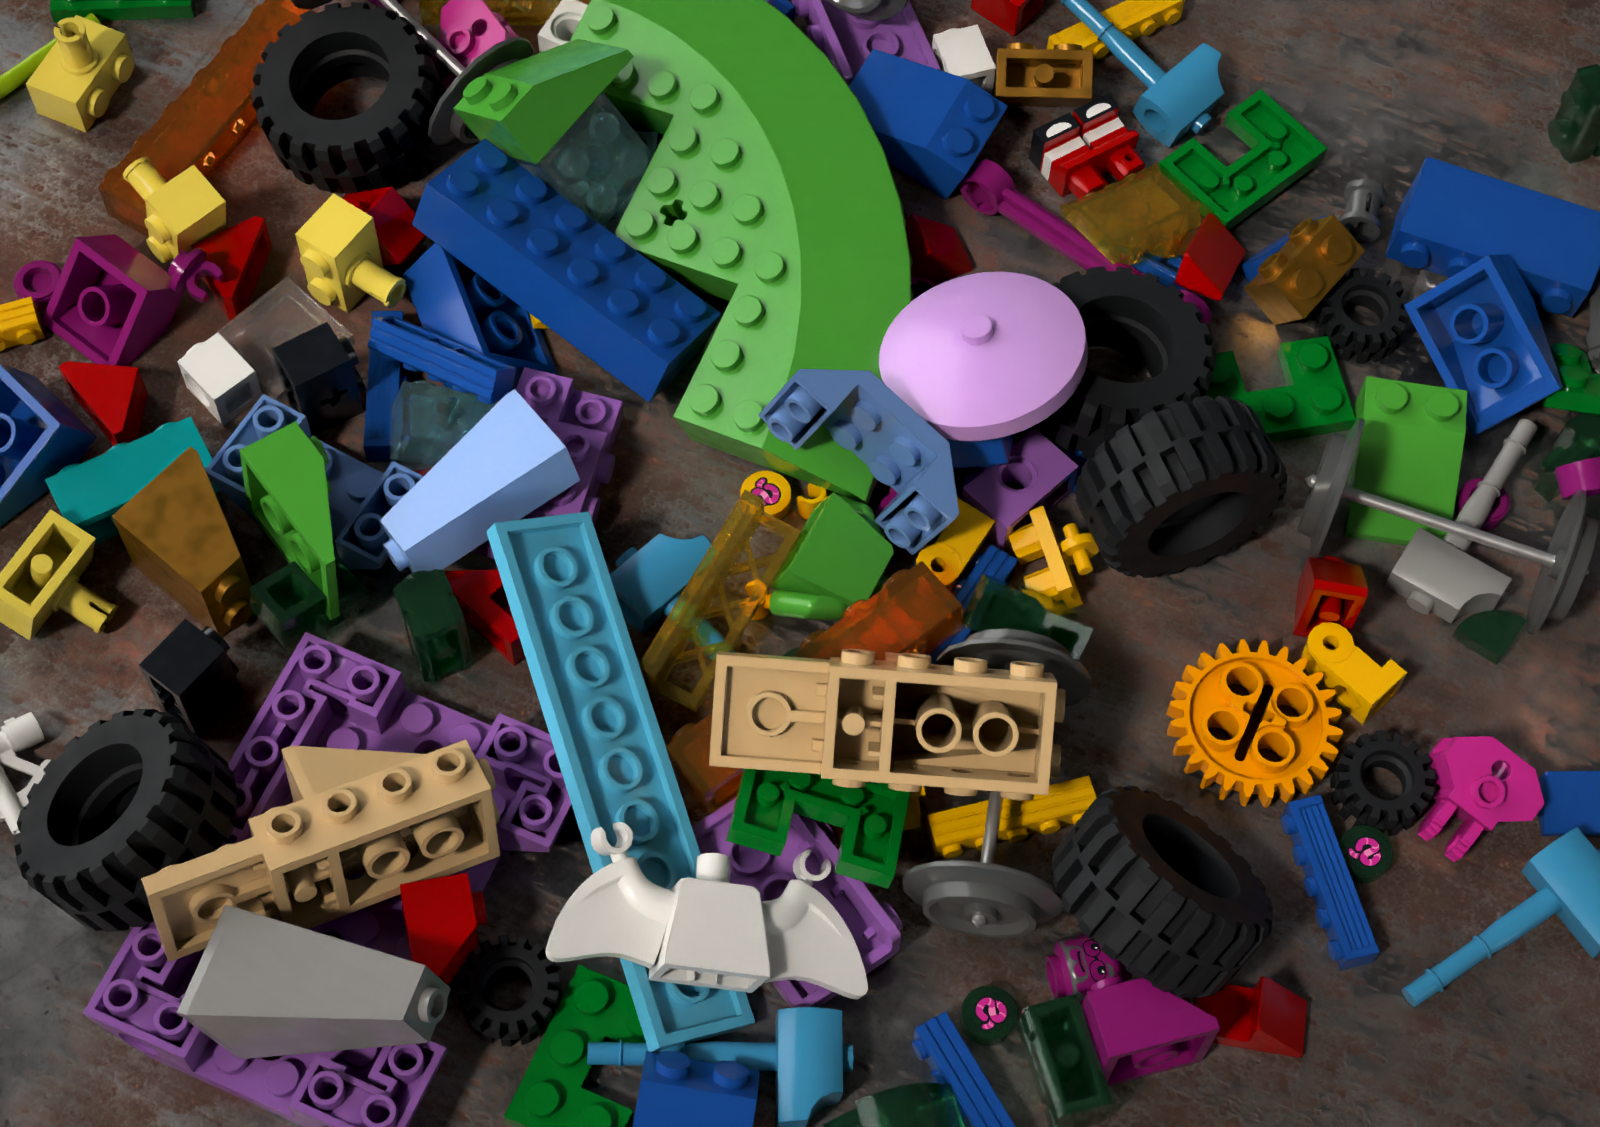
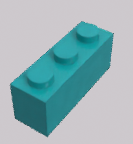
(101, 486)

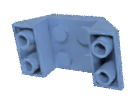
(881, 433)
(357, 493)

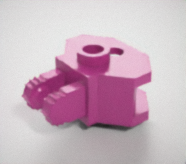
(467, 32)
(1480, 786)

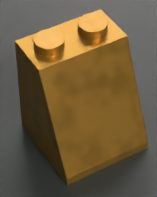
(186, 546)

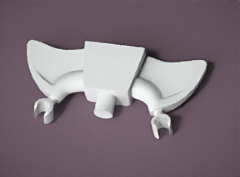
(707, 927)

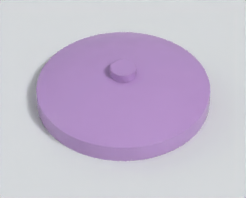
(985, 354)

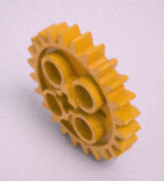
(1300, 742)

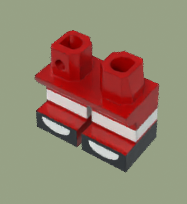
(1084, 148)

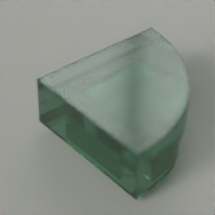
(1489, 633)

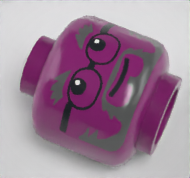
(1078, 965)

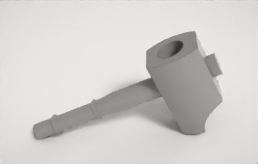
(1438, 572)

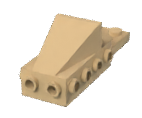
(890, 721)
(346, 819)

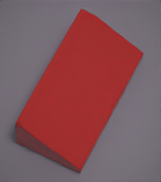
(1210, 260)

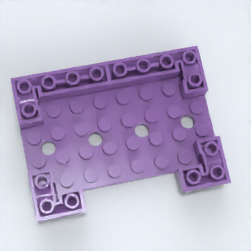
(345, 703)

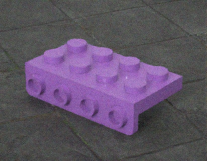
(850, 39)
(871, 924)

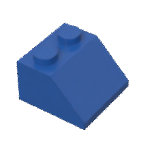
(695, 1092)

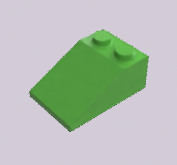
(539, 98)
(1406, 455)
(290, 502)

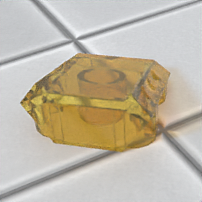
(1135, 217)

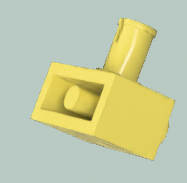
(80, 72)
(176, 210)
(345, 257)
(46, 579)

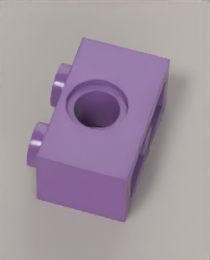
(1035, 465)

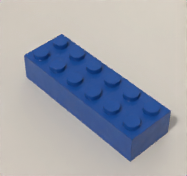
(565, 269)

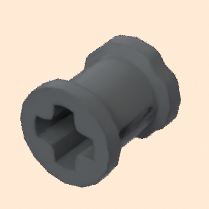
(1363, 209)

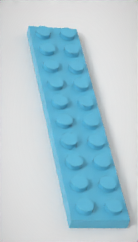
(607, 739)

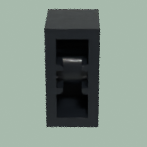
(320, 377)
(193, 676)

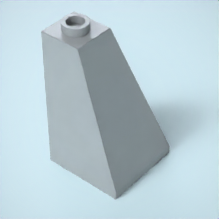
(299, 991)

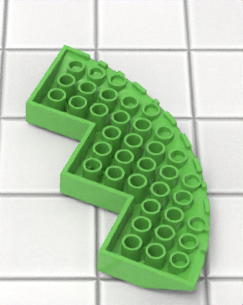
(763, 200)

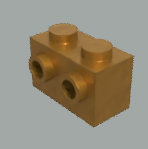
(1044, 75)
(1304, 269)

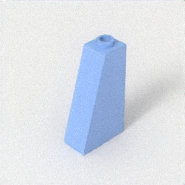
(490, 476)

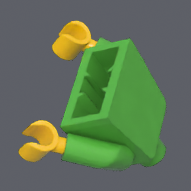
(832, 563)

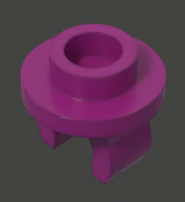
(188, 269)

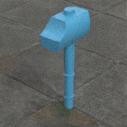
(1174, 99)
(655, 577)
(1566, 885)
(805, 1059)

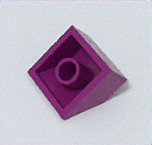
(110, 300)
(1144, 1029)

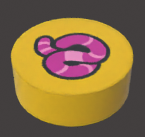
(772, 489)

